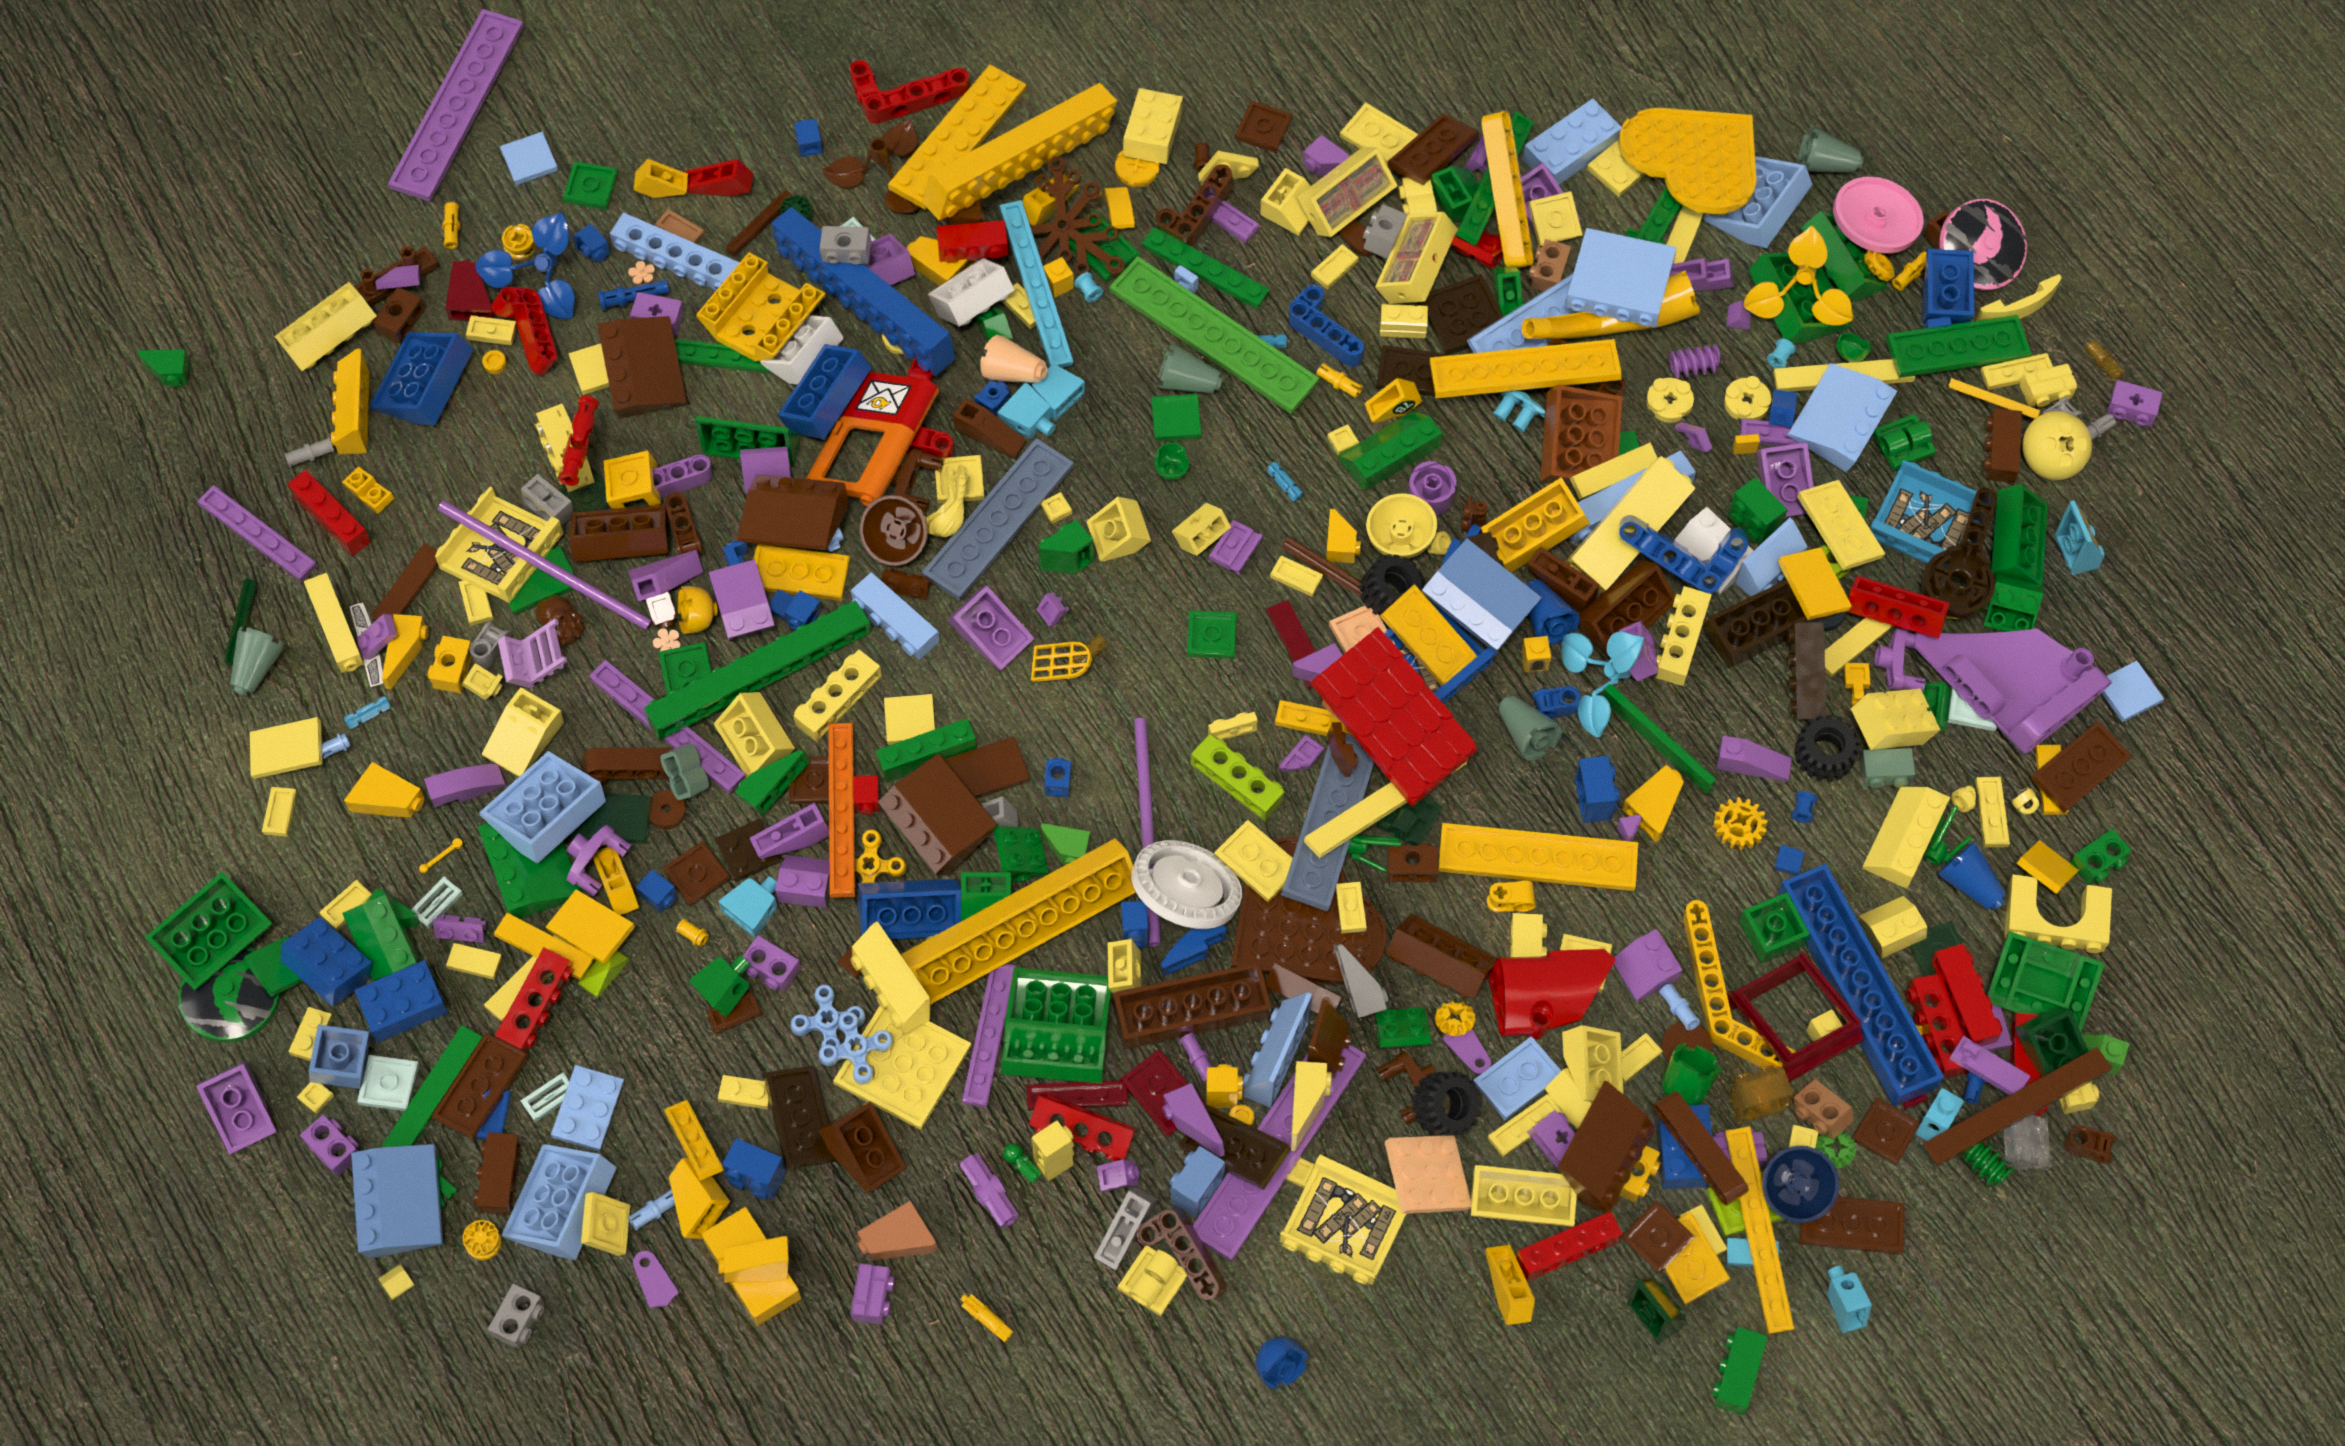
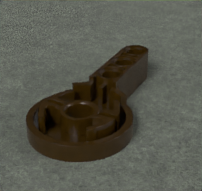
(1965, 562)

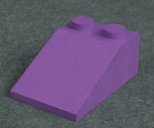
(1538, 184)
(1786, 473)
(741, 600)
(990, 627)
(236, 1107)

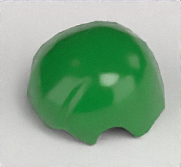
(1852, 347)
(1171, 461)

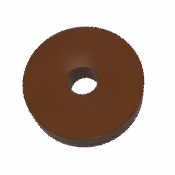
(669, 819)

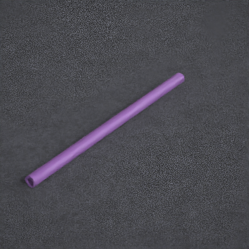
(544, 564)
(1146, 815)

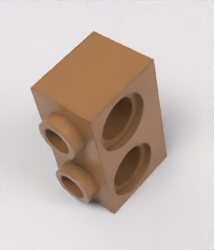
(1549, 266)
(1826, 1106)

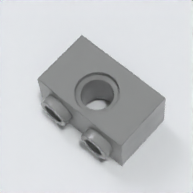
(1384, 230)
(845, 244)

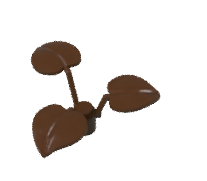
(848, 170)

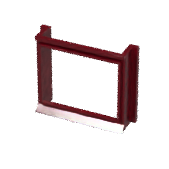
(1816, 1052)

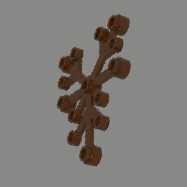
(1083, 241)

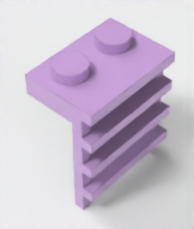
(522, 659)

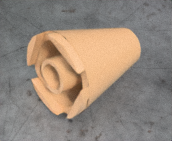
(1011, 362)

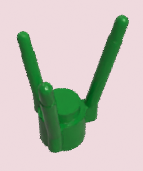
(1359, 844)
(1937, 850)

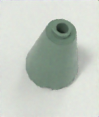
(1828, 154)
(1187, 373)
(252, 659)
(1529, 727)

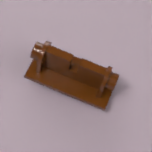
(1473, 514)
(911, 586)

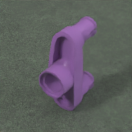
(1893, 660)
(584, 850)

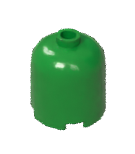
(1690, 1073)

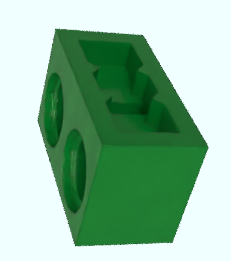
(2097, 854)

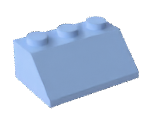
(1761, 567)

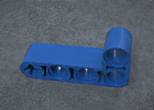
(1348, 347)

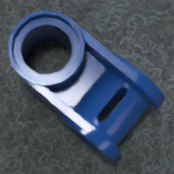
(1551, 701)

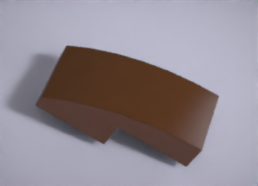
(1341, 752)

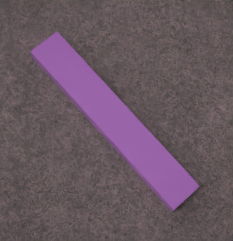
(257, 533)
(988, 1037)

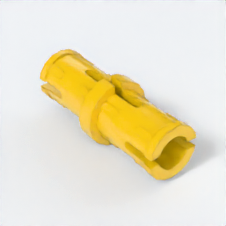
(451, 225)
(1911, 272)
(1339, 380)

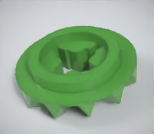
(1845, 1156)

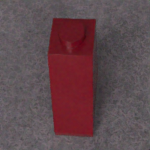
(467, 293)

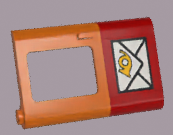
(882, 405)

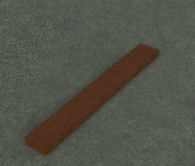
(2017, 1107)

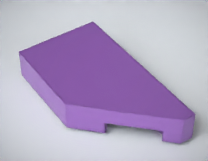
(399, 277)
(1696, 436)
(1302, 756)

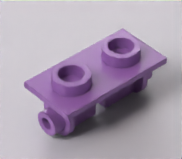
(453, 929)

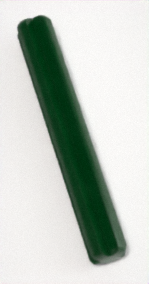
(241, 617)

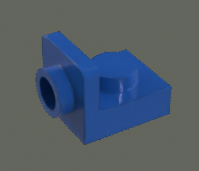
(734, 551)

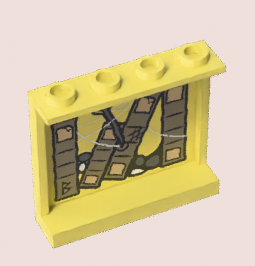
(488, 564)
(1344, 1221)

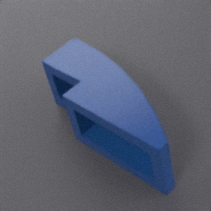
(1192, 948)

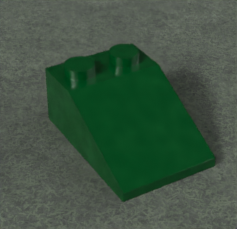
(2052, 1040)
(1655, 1309)

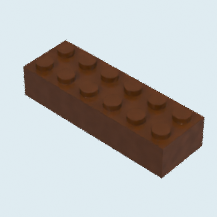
(1191, 1005)

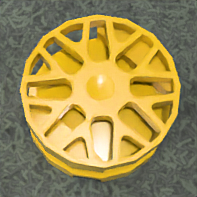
(522, 246)
(482, 1240)

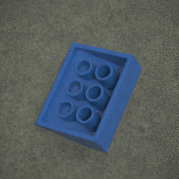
(422, 377)

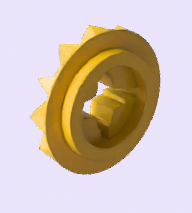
(1879, 265)
(1453, 1026)

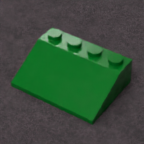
(1796, 319)
(728, 437)
(524, 883)
(208, 931)

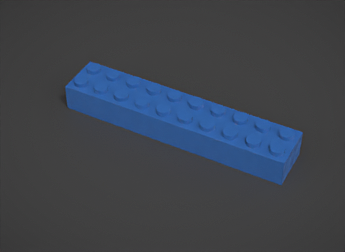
(865, 294)
(1860, 979)

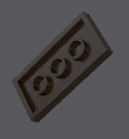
(798, 1116)
(1247, 1150)

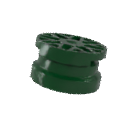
(798, 203)

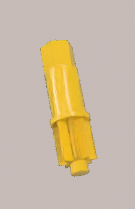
(987, 1317)

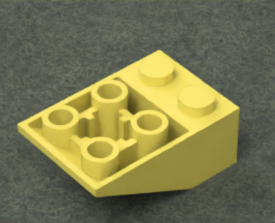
(522, 732)

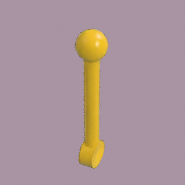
(456, 844)

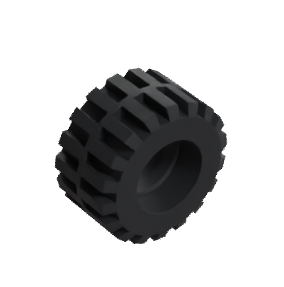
(1392, 570)
(1831, 731)
(1430, 1103)

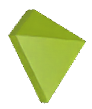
(601, 975)

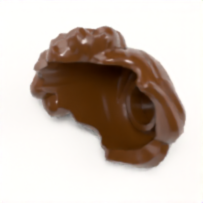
(569, 621)

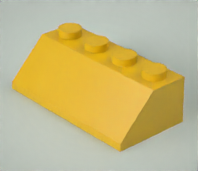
(351, 404)

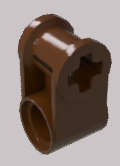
(2095, 1146)

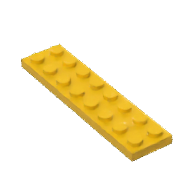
(959, 131)
(1525, 368)
(1538, 857)

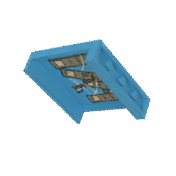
(1922, 513)

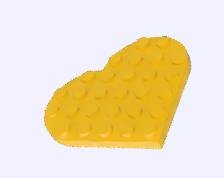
(1699, 154)

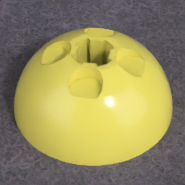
(2048, 453)
(1401, 516)

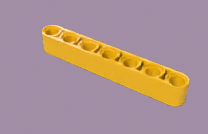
(1507, 189)

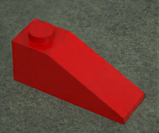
(721, 179)

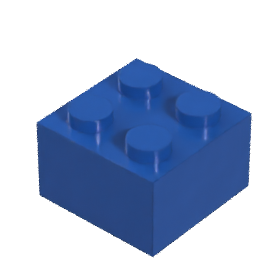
(1596, 789)
(754, 1170)

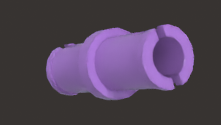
(1197, 1056)

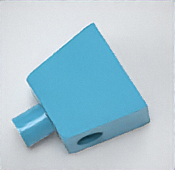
(1060, 390)
(1027, 413)
(750, 904)
(1940, 1114)
(1848, 1300)

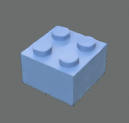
(339, 1056)
(1197, 1181)

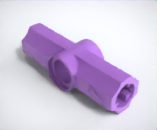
(989, 1190)

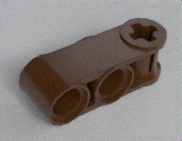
(686, 538)

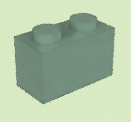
(1887, 767)

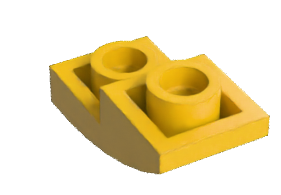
(1119, 207)
(368, 490)

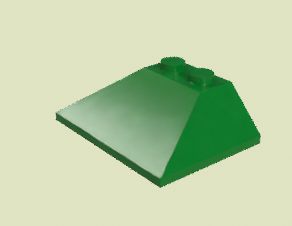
(2040, 976)

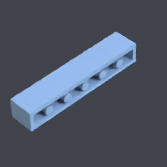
(1600, 503)

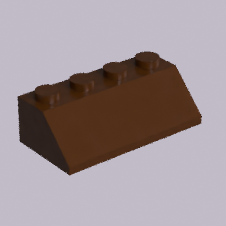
(619, 533)
(1637, 596)
(1441, 956)

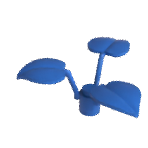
(553, 235)

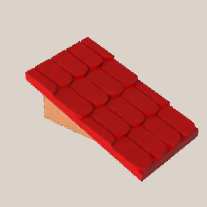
(1394, 716)

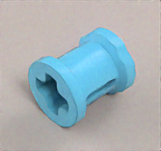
(1088, 287)
(1783, 350)

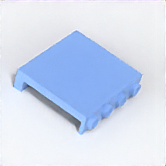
(1620, 277)

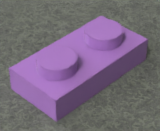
(376, 636)

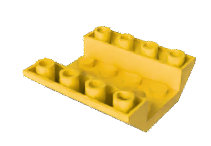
(744, 305)

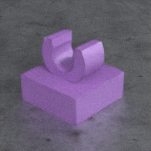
(1051, 609)

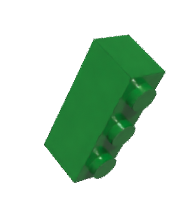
(1739, 1370)

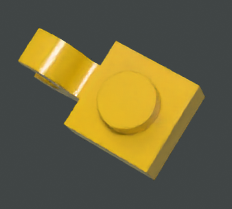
(1858, 678)

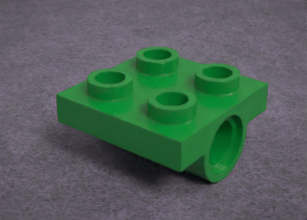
(1905, 440)
(1020, 852)
(1402, 1027)

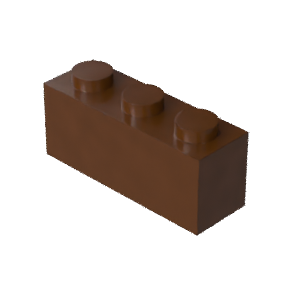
(2003, 445)
(498, 1173)

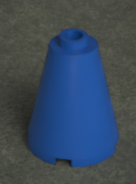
(1551, 614)
(1974, 877)

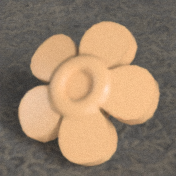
(641, 273)
(666, 640)

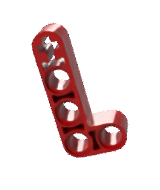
(527, 309)

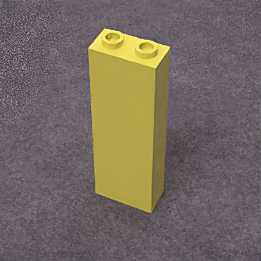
(1651, 499)

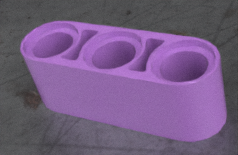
(690, 476)

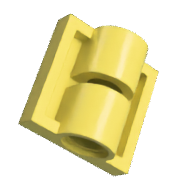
(1153, 1280)

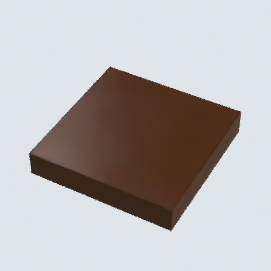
(1263, 126)
(812, 783)
(696, 873)
(1886, 1131)
(1658, 1236)

